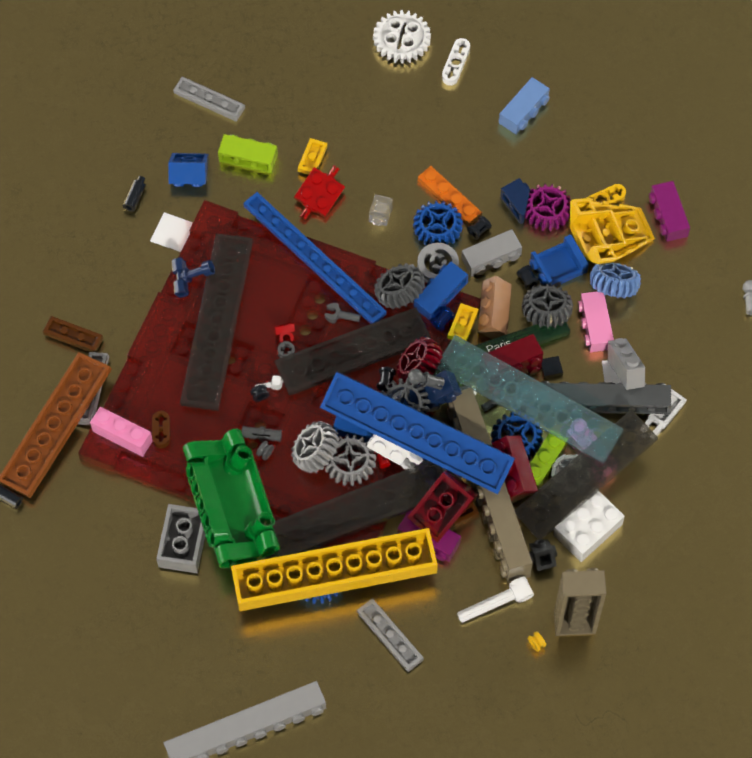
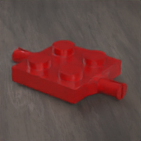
(319, 192)

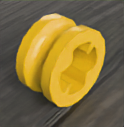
(536, 641)

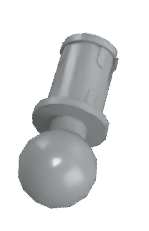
(747, 288)

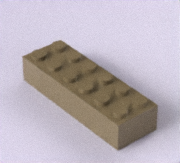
(579, 602)

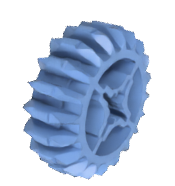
(615, 279)

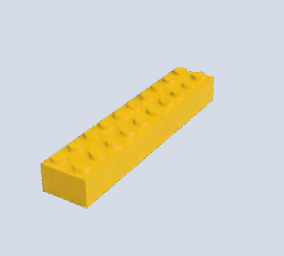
(334, 569)

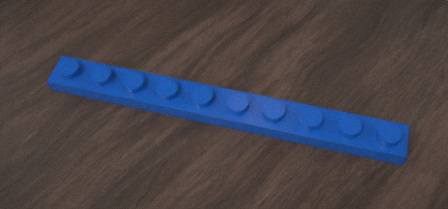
(315, 258)

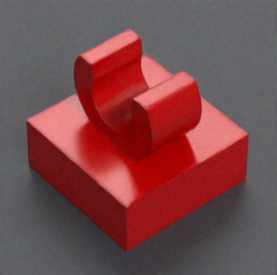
(283, 330)

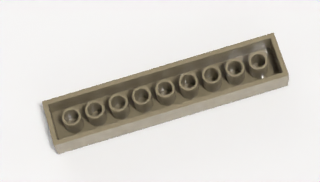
(497, 508)

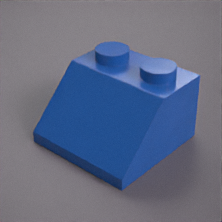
(188, 169)

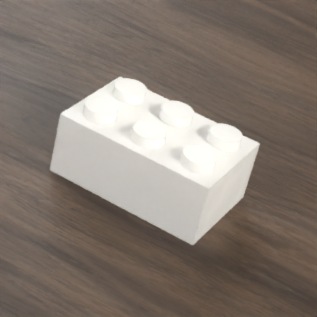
(589, 526)

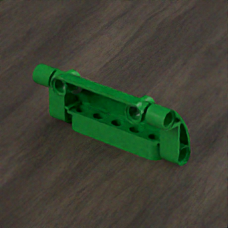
(231, 499)

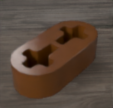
(156, 429)

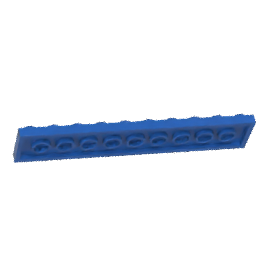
(417, 432)

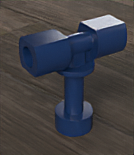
(185, 275)

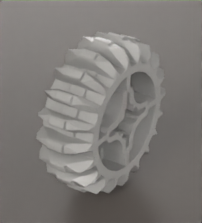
(315, 447)
(367, 457)

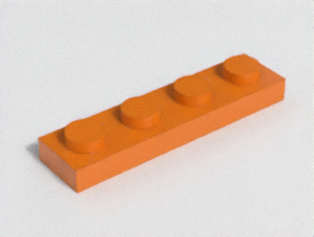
(446, 191)

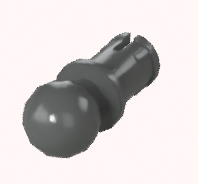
(425, 379)

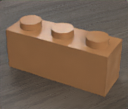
(494, 307)

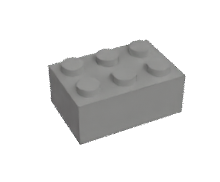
(181, 539)

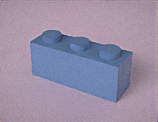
(524, 106)

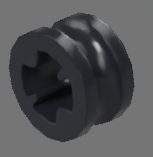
(259, 393)

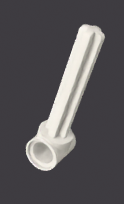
(518, 590)

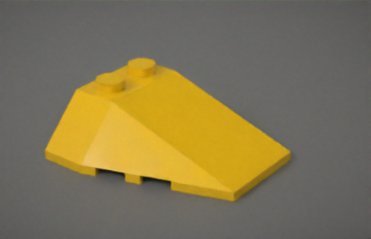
(608, 230)

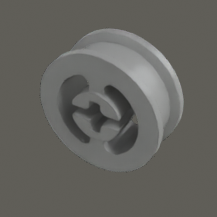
(435, 254)

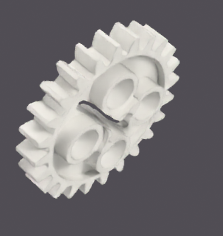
(417, 40)

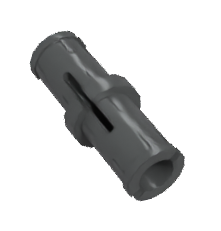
(262, 433)

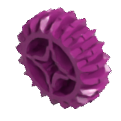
(544, 213)

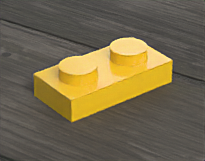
(312, 156)
(463, 322)

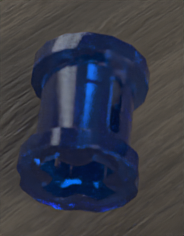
(442, 318)

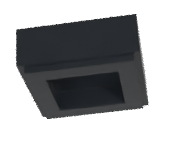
(551, 367)

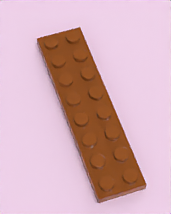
(54, 425)

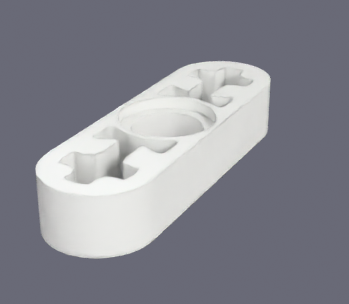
(454, 54)

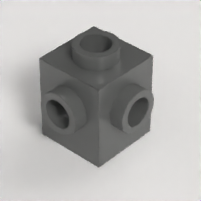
(543, 554)

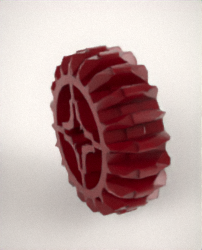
(420, 355)

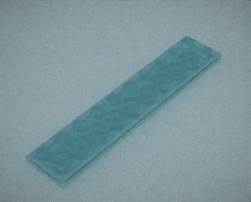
(530, 399)

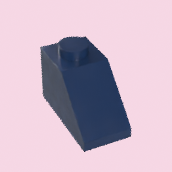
(516, 197)

